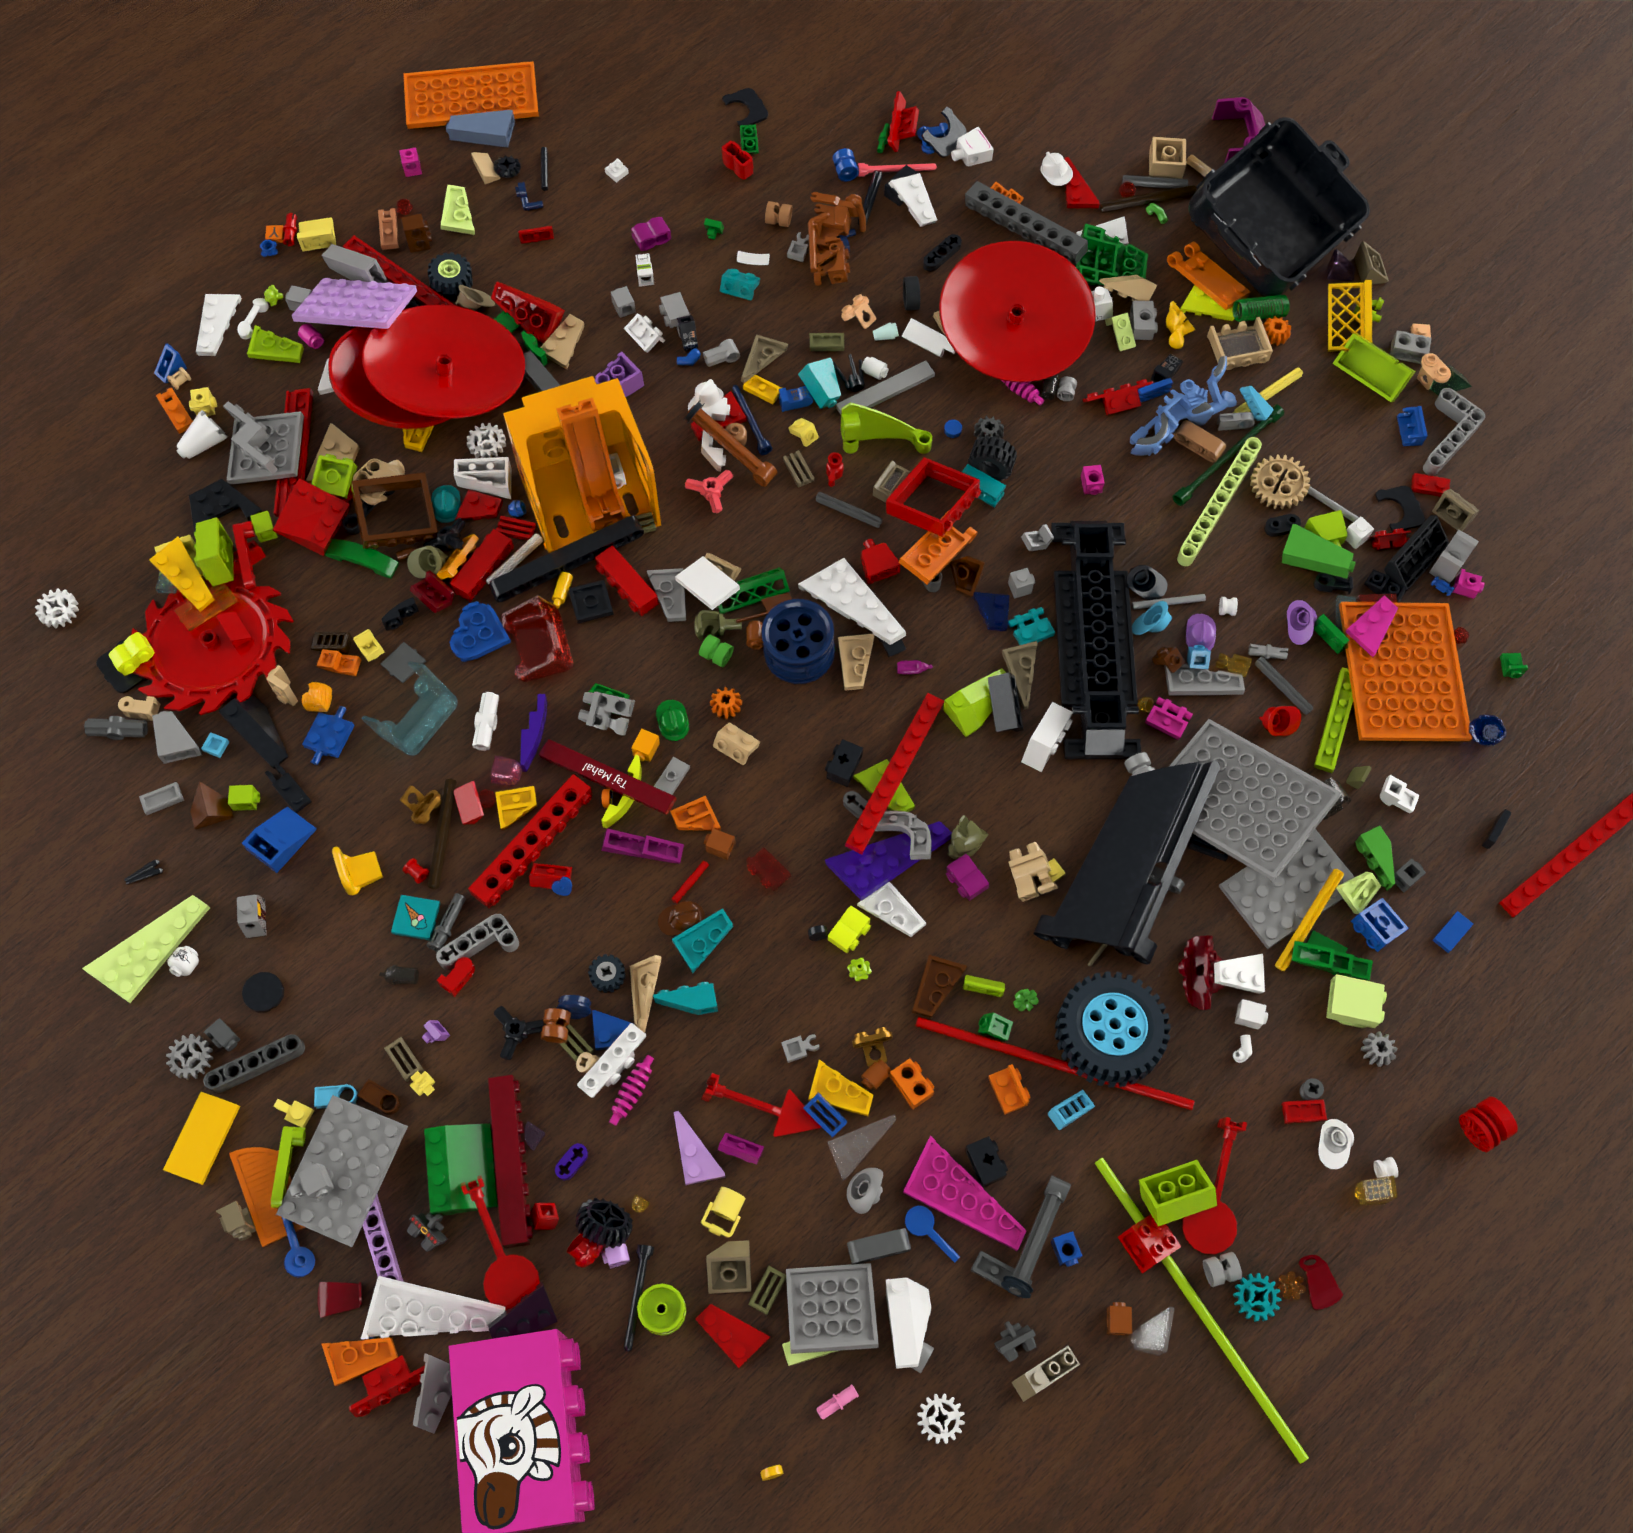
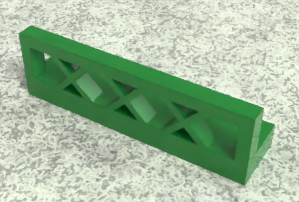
(754, 582)

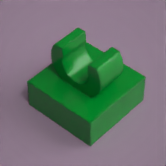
(713, 227)

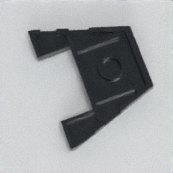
(219, 500)

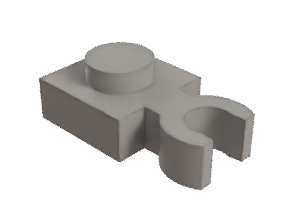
(799, 248)
(796, 1048)

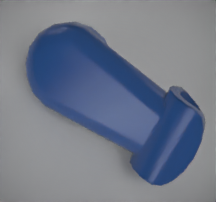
(936, 131)

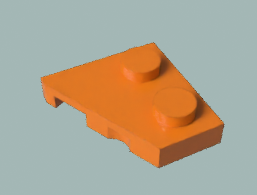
(695, 816)

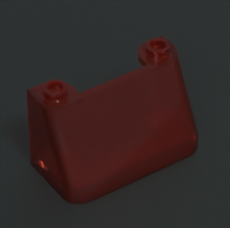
(538, 638)

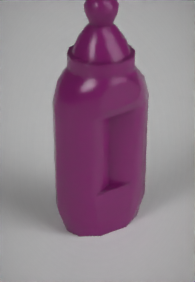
(912, 667)

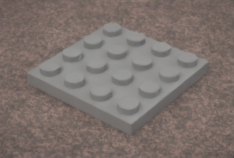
(281, 446)
(831, 1308)

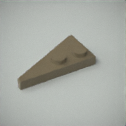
(762, 354)
(1020, 663)

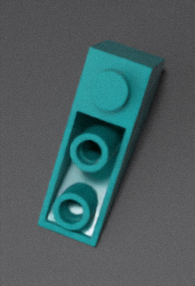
(694, 999)

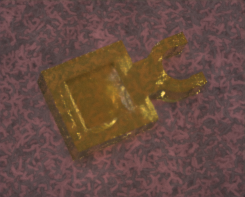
(1236, 664)

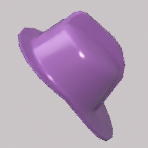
(1300, 622)
(1200, 631)

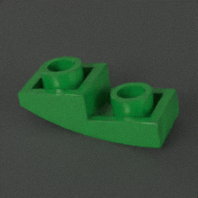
(749, 138)
(531, 344)

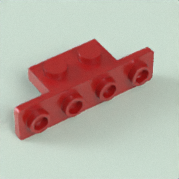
(903, 122)
(1120, 400)
(385, 1384)

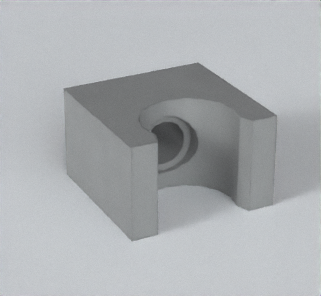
(1453, 556)

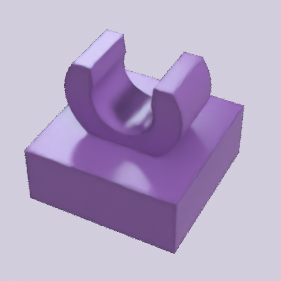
(435, 1032)

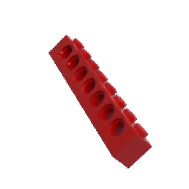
(506, 859)

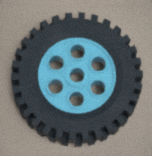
(1101, 1058)

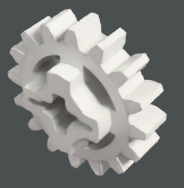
(486, 441)
(57, 608)
(950, 1416)

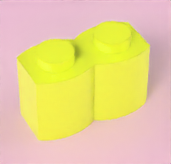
(131, 653)
(849, 929)

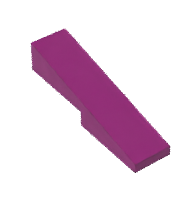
(643, 847)

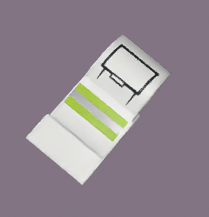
(644, 269)

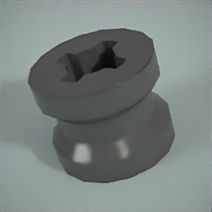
(1308, 1093)

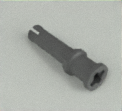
(443, 931)

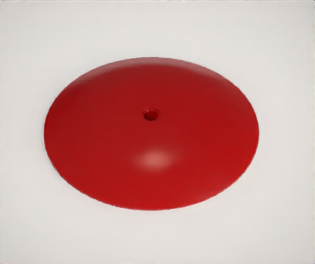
(1022, 280)
(444, 362)

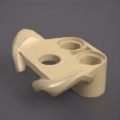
(385, 470)

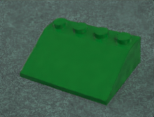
(459, 1156)

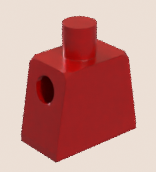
(878, 561)

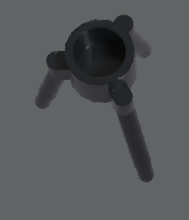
(855, 381)

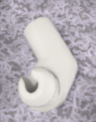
(1244, 1051)

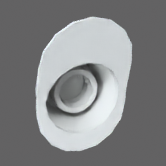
(1056, 169)
(708, 394)
(1335, 1143)

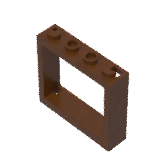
(389, 484)

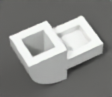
(1395, 793)

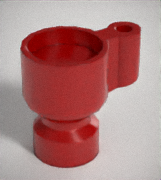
(834, 468)

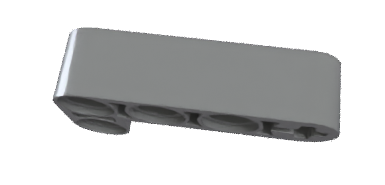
(475, 945)

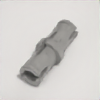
(1268, 651)

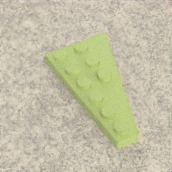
(140, 956)

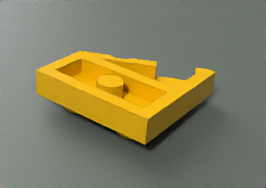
(416, 438)
(515, 804)

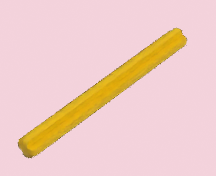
(1310, 918)

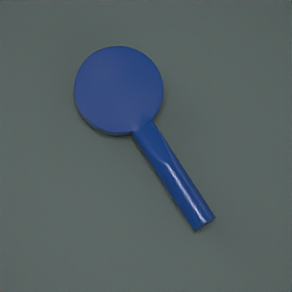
(920, 1222)
(299, 1259)

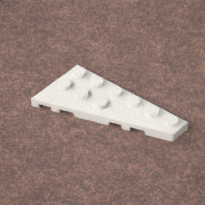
(851, 597)

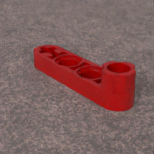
(242, 532)

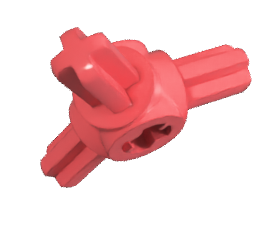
(711, 488)

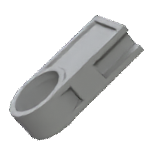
(1234, 421)

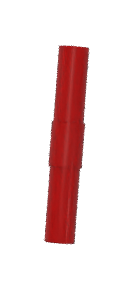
(690, 882)

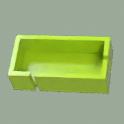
(1374, 367)

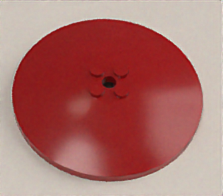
(356, 391)

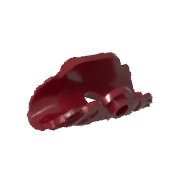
(1199, 988)

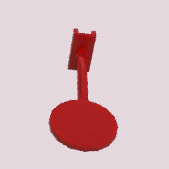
(1216, 1227)
(510, 1275)

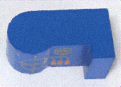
(794, 398)

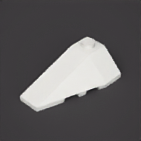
(908, 1316)

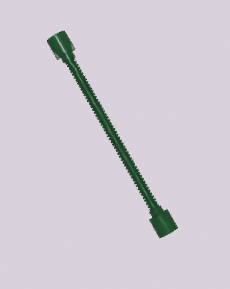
(1185, 494)

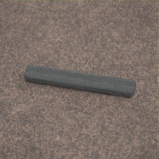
(1159, 182)
(848, 509)
(1284, 685)

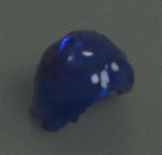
(1487, 730)

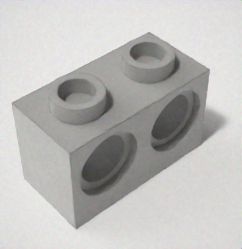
(1409, 346)

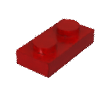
(1429, 484)

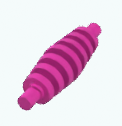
(1026, 390)
(639, 1075)

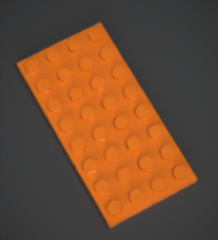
(439, 94)

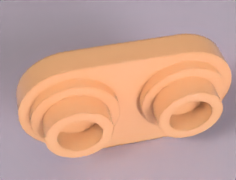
(860, 303)
(1434, 370)

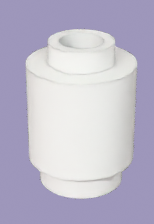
(875, 368)

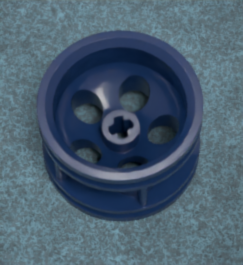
(787, 664)

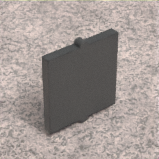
(398, 662)

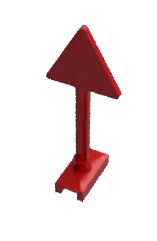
(791, 1115)

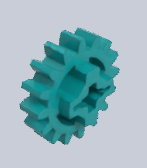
(1263, 1303)

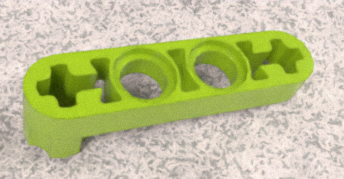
(290, 1137)

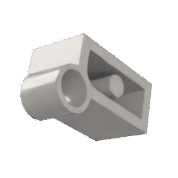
(673, 307)

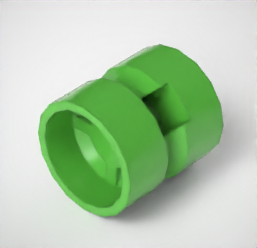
(718, 652)

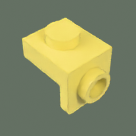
(804, 430)
(368, 645)

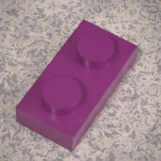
(741, 1148)

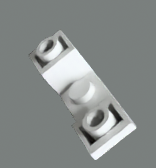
(715, 455)

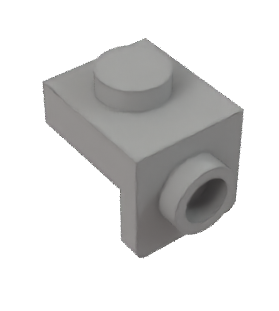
(1038, 539)

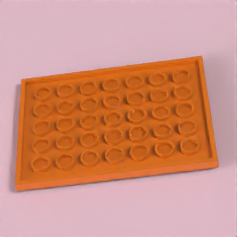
(1412, 681)

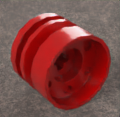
(1488, 1124)

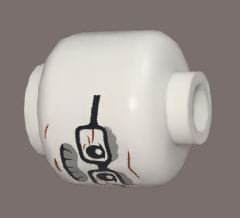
(183, 961)

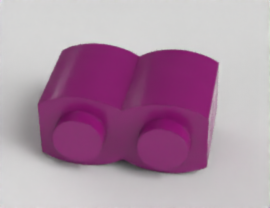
(651, 233)
(967, 877)

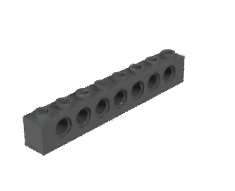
(1025, 222)

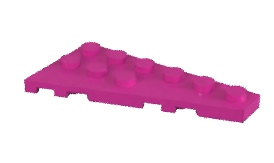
(954, 1192)

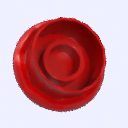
(583, 1251)

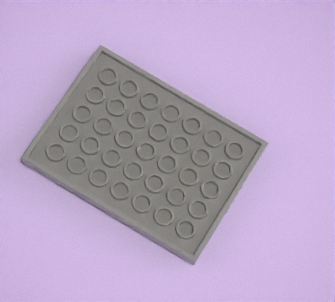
(1257, 803)

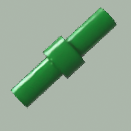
(883, 138)

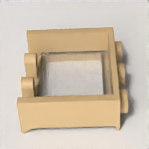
(1241, 345)

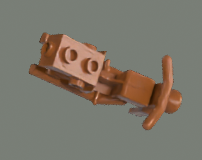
(824, 232)

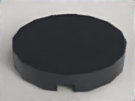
(263, 992)

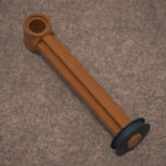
(762, 471)

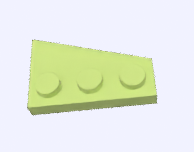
(456, 212)

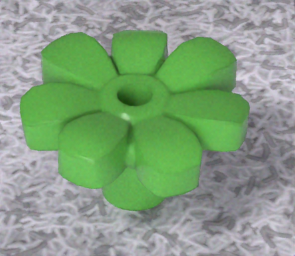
(1025, 999)

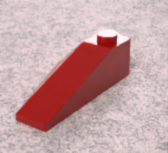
(530, 312)

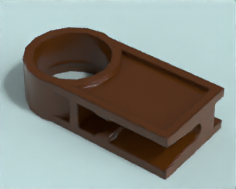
(375, 1095)

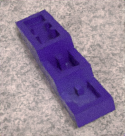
(532, 737)

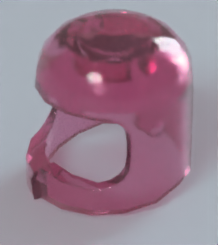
(505, 771)

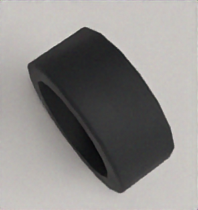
(911, 293)

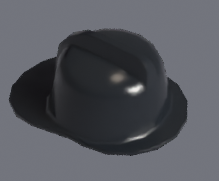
(1147, 582)

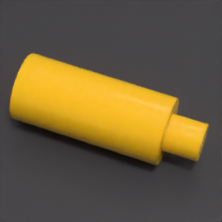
(561, 589)

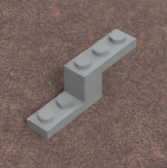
(251, 437)

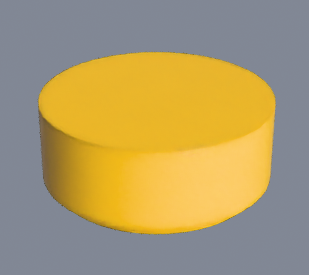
(771, 1472)

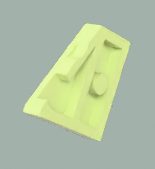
(1359, 891)

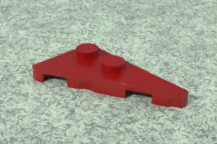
(1078, 192)

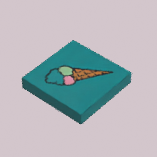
(415, 917)

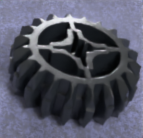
(603, 1223)

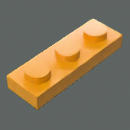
(458, 557)

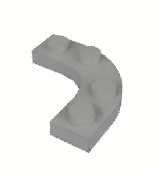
(913, 827)

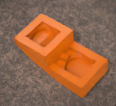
(338, 663)

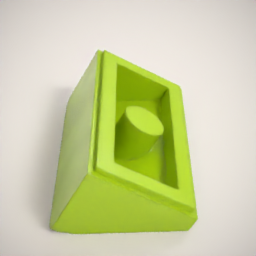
(984, 986)

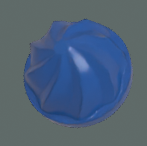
(517, 508)

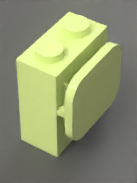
(1356, 1002)

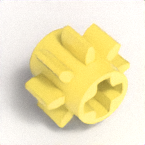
(422, 1083)

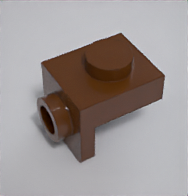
(1170, 657)

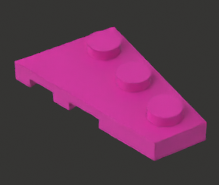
(1373, 625)

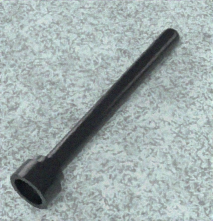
(644, 1253)

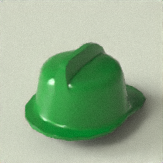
(672, 720)

